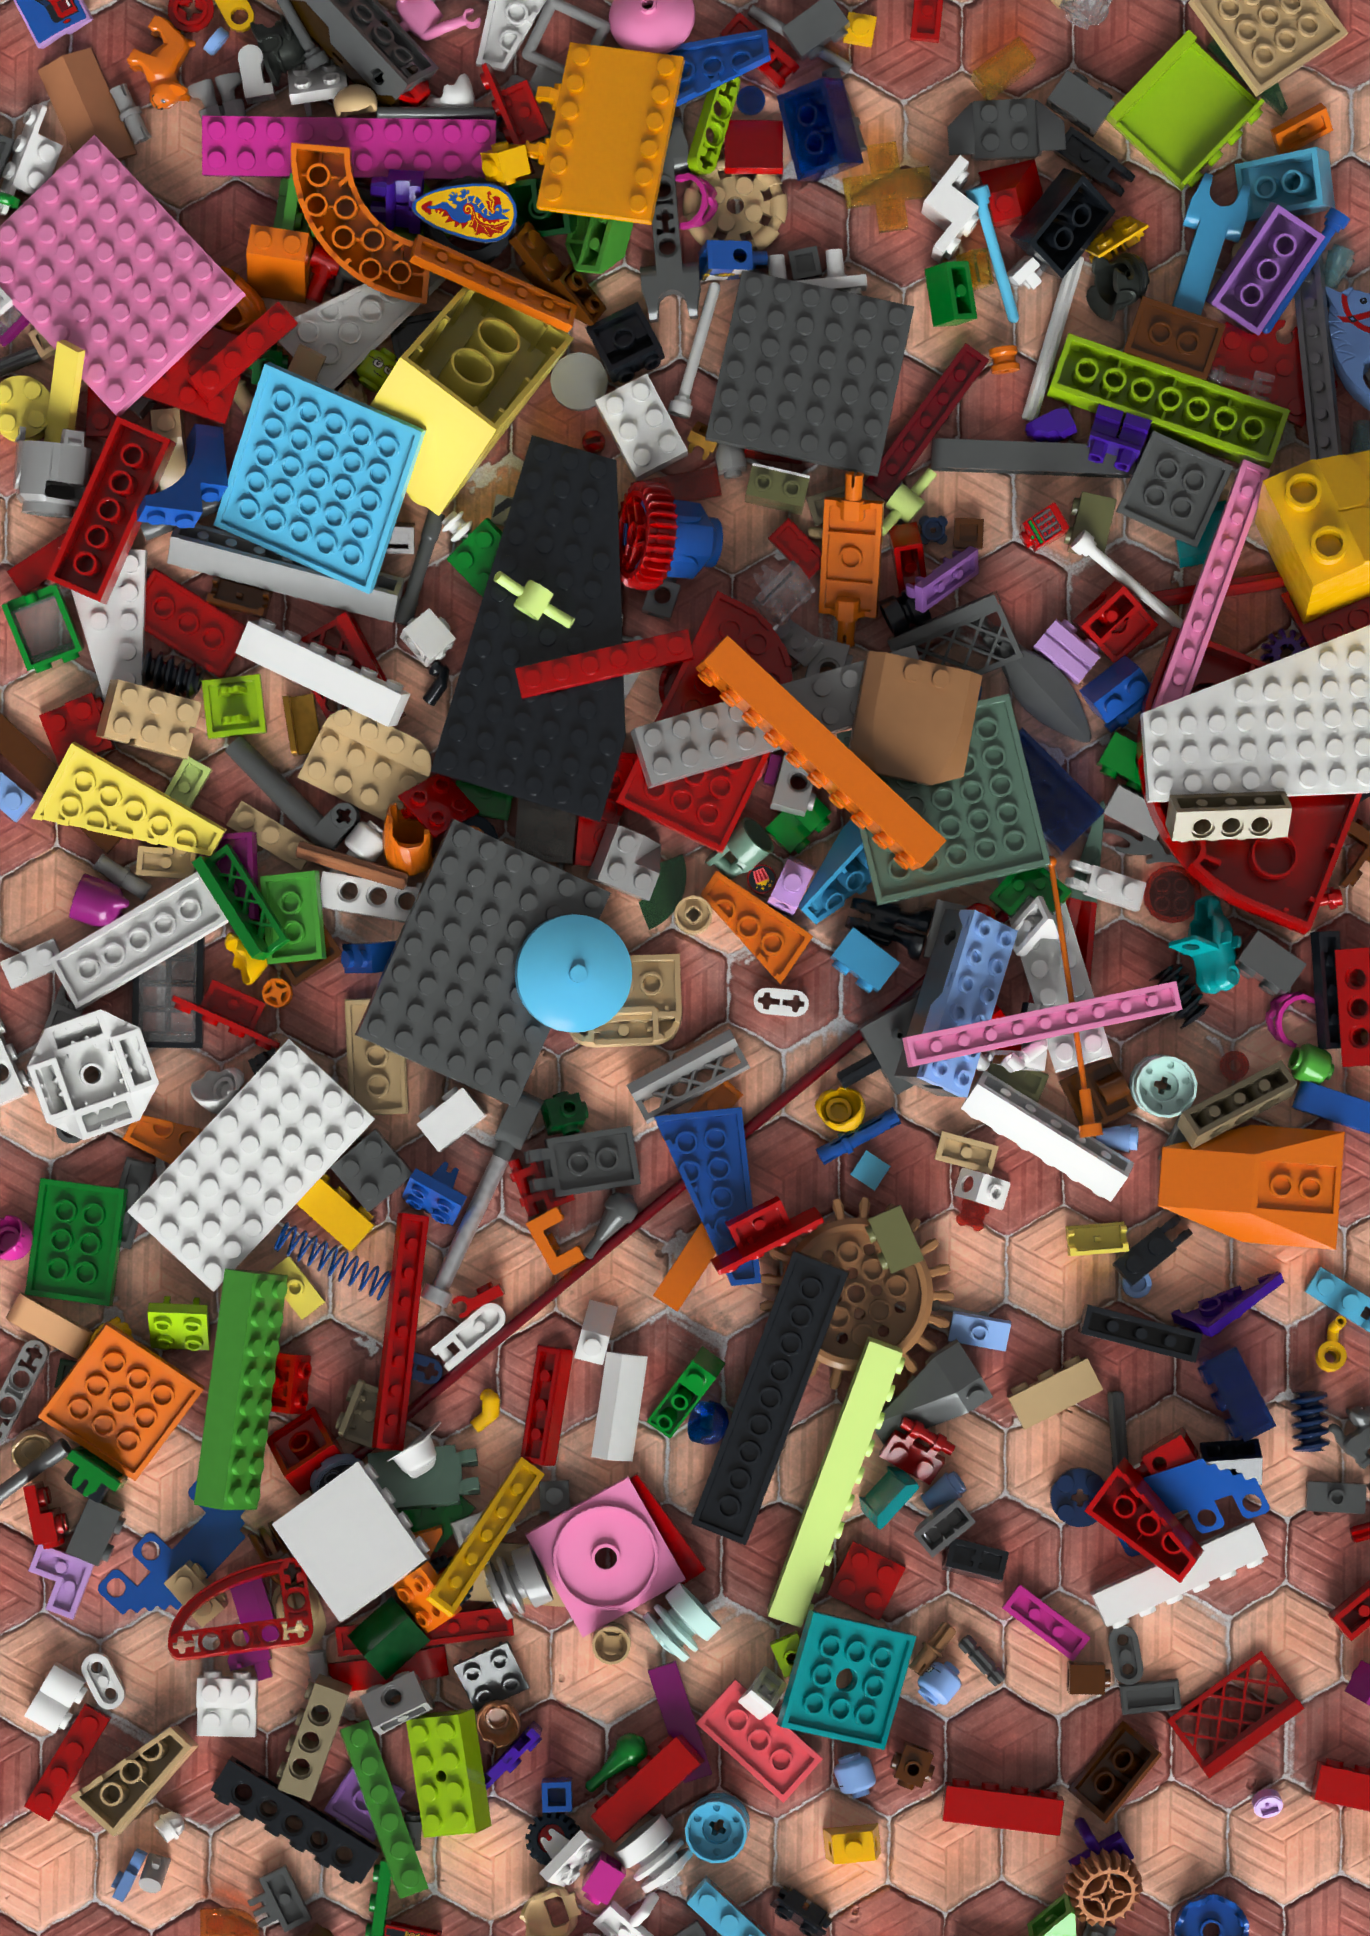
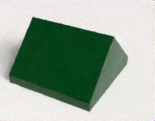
(388, 1638)

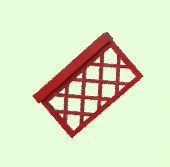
(357, 645)
(1251, 1735)

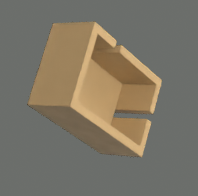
(149, 717)

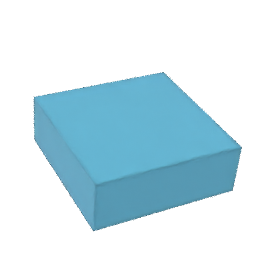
(870, 1170)

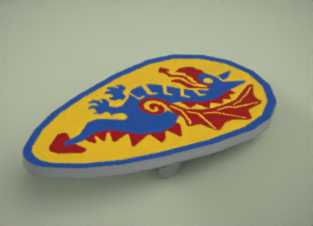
(469, 211)

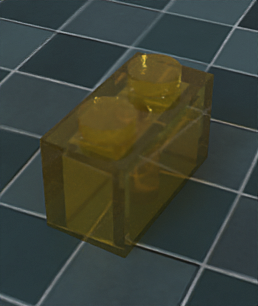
(1003, 69)

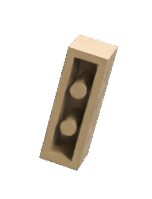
(1054, 1391)

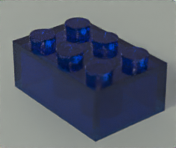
(820, 129)
(1235, 1393)

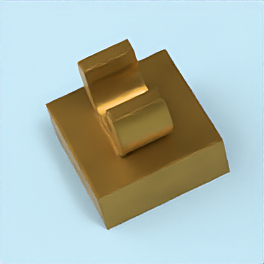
(697, 438)

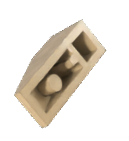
(171, 425)

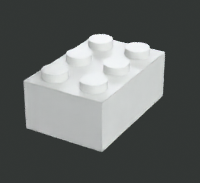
(641, 427)

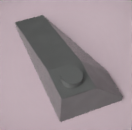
(939, 1393)

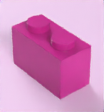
(603, 1879)

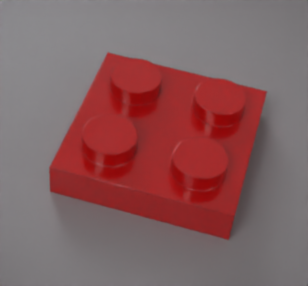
(866, 1580)

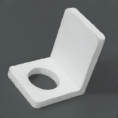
(985, 1189)

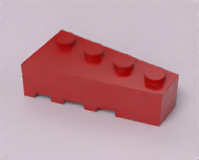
(1144, 1522)

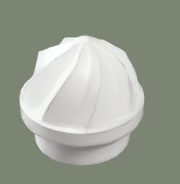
(170, 1825)

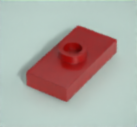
(797, 547)

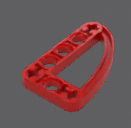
(253, 1629)

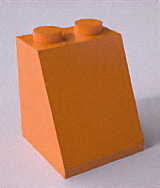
(279, 263)

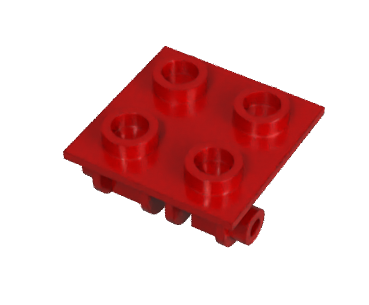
(436, 803)

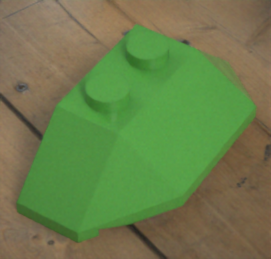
(597, 243)

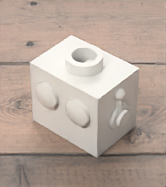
(428, 637)

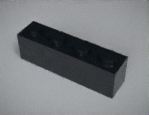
(1140, 1333)

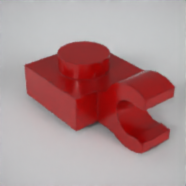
(485, 1295)

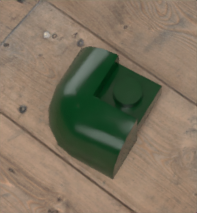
(545, 222)

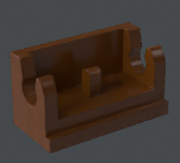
(239, 597)

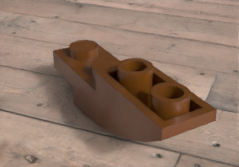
(549, 274)

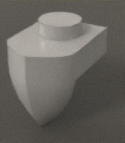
(730, 461)

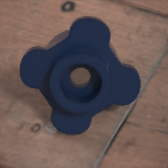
(939, 524)

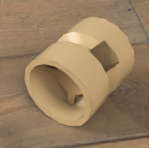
(693, 915)
(611, 1643)

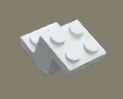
(951, 210)

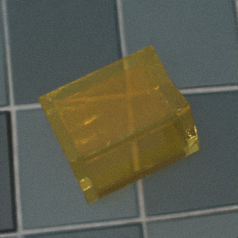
(979, 267)

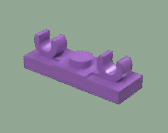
(944, 579)

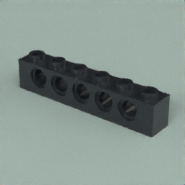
(313, 1820)

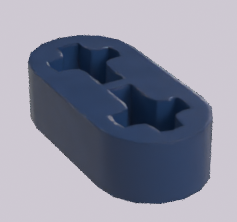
(425, 1360)

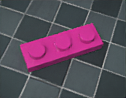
(1046, 1622)

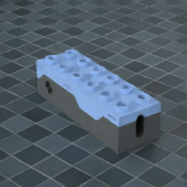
(959, 991)

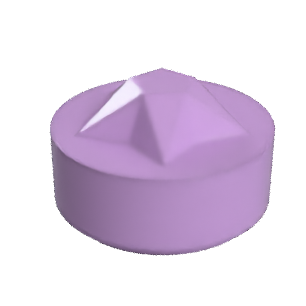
(1267, 1803)

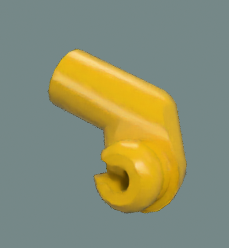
(490, 1410)

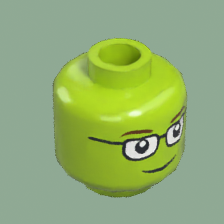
(376, 368)

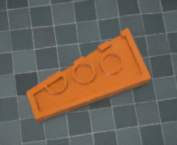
(161, 1137)

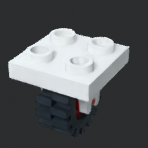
(561, 1847)

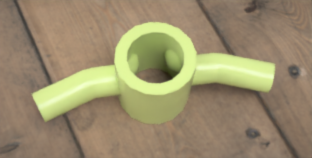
(906, 502)
(533, 599)

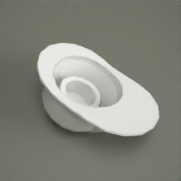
(418, 1455)

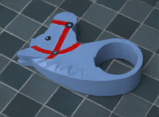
(1350, 339)

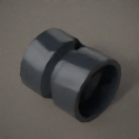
(901, 613)

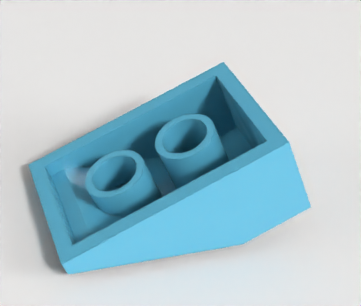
(1294, 180)

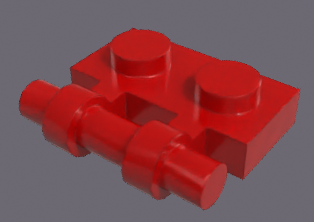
(528, 1199)
(914, 1457)

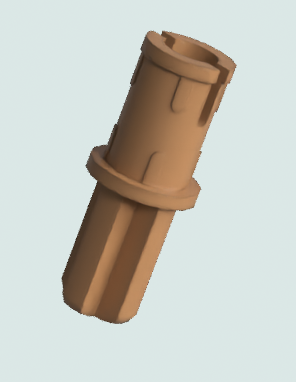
(932, 1648)

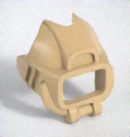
(538, 1918)

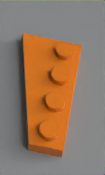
(761, 929)

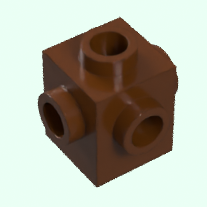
(910, 1755)

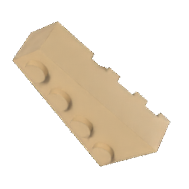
(131, 1784)

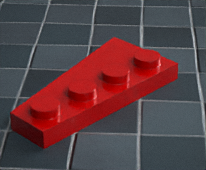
(590, 832)

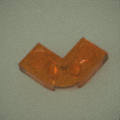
(227, 1922)

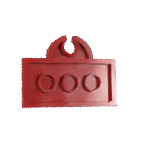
(1248, 353)

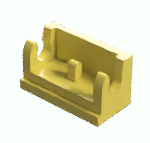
(1096, 1239)

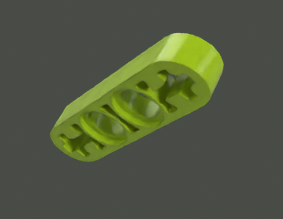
(716, 123)

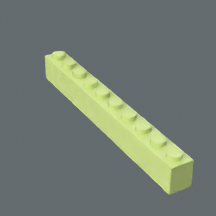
(835, 1481)

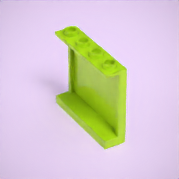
(1184, 112)

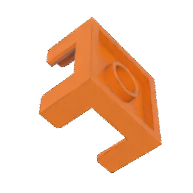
(548, 1245)

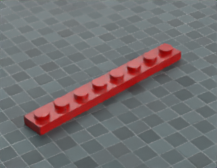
(400, 1332)

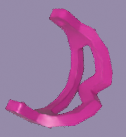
(707, 197)
(1278, 1011)

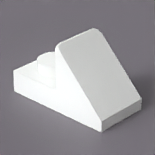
(1032, 926)
(763, 1693)

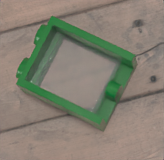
(43, 628)

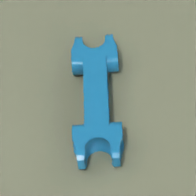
(1212, 227)

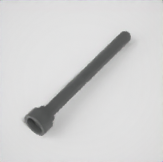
(313, 55)

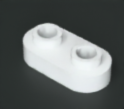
(101, 1681)

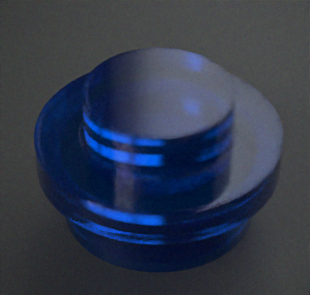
(750, 100)

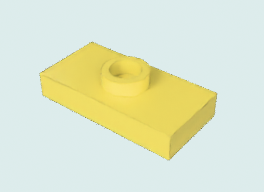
(300, 1291)

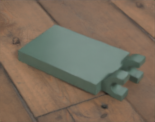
(435, 1488)

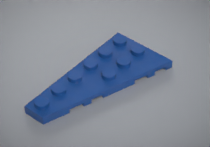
(719, 61)
(715, 1171)

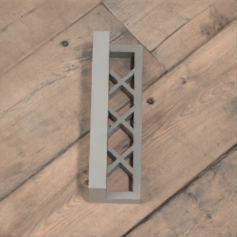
(683, 1067)

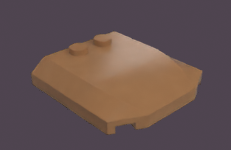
(914, 718)

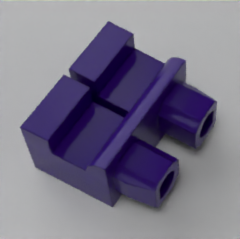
(400, 190)
(1127, 446)

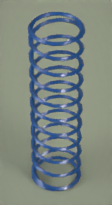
(281, 1239)

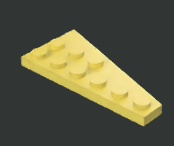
(113, 802)

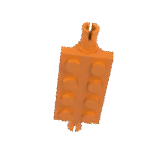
(851, 557)

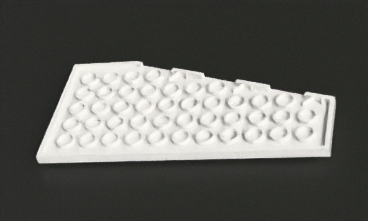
(1272, 729)

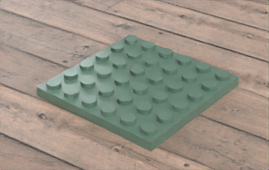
(983, 816)

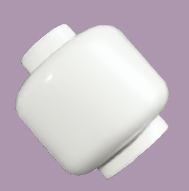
(365, 841)

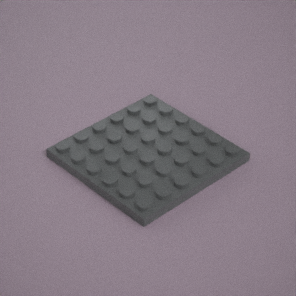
(809, 373)

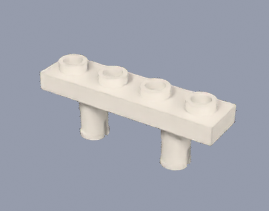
(835, 270)

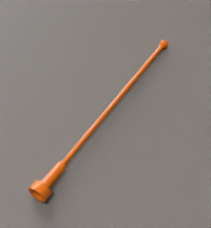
(1090, 1127)

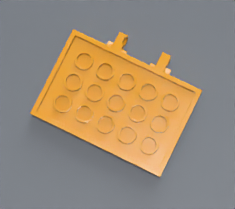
(608, 133)

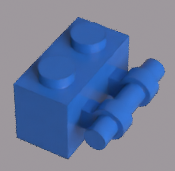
(1117, 693)

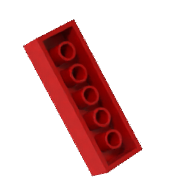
(106, 514)

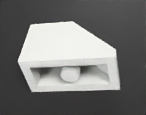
(596, 1332)

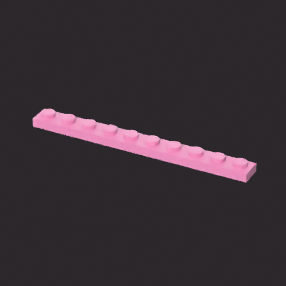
(1212, 584)
(1041, 1024)

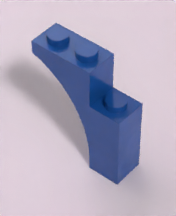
(202, 480)
(366, 957)

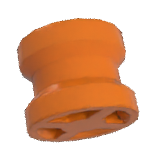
(1004, 359)
(273, 991)

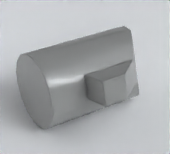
(154, 1873)

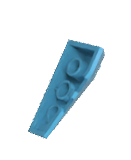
(838, 877)

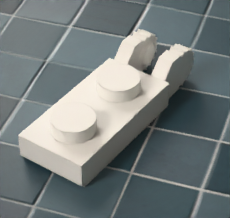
(1107, 885)

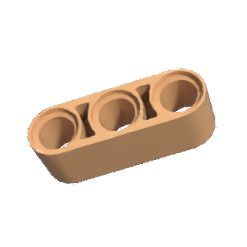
(49, 1325)

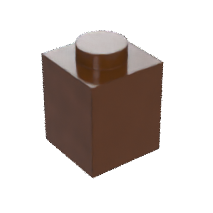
(1087, 1678)

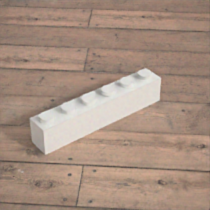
(323, 672)
(1047, 1136)
(1152, 1586)

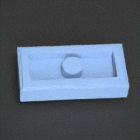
(979, 1330)

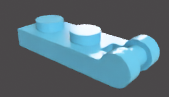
(1339, 1297)

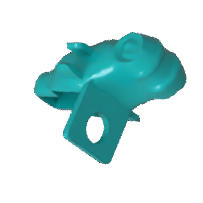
(1211, 947)

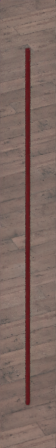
(629, 1228)

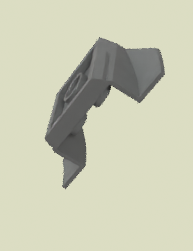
(1005, 130)

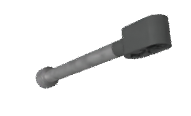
(511, 1136)

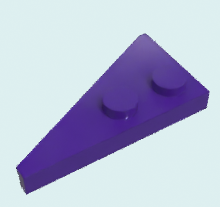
(1226, 1306)
(510, 1758)

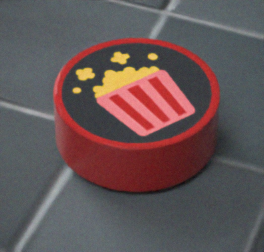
(761, 879)

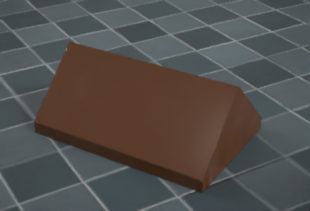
(1115, 1771)

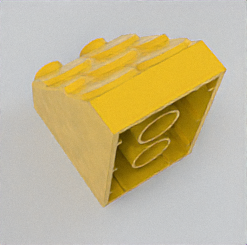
(1320, 531)

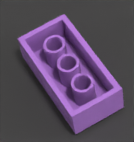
(1265, 268)

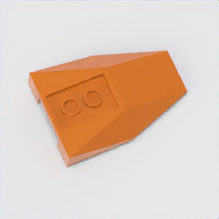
(1258, 1184)

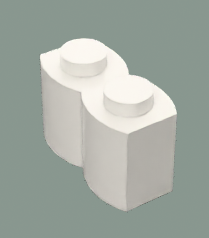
(56, 1697)

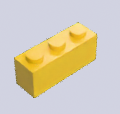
(336, 1214)

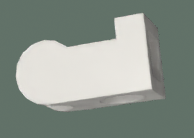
(251, 69)

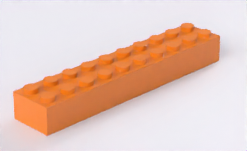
(820, 754)

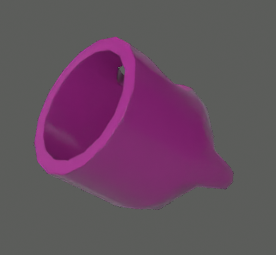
(97, 902)

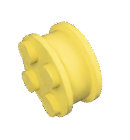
(23, 404)

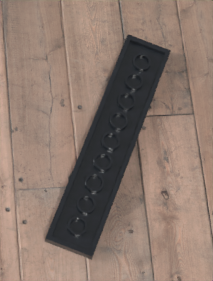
(770, 1397)

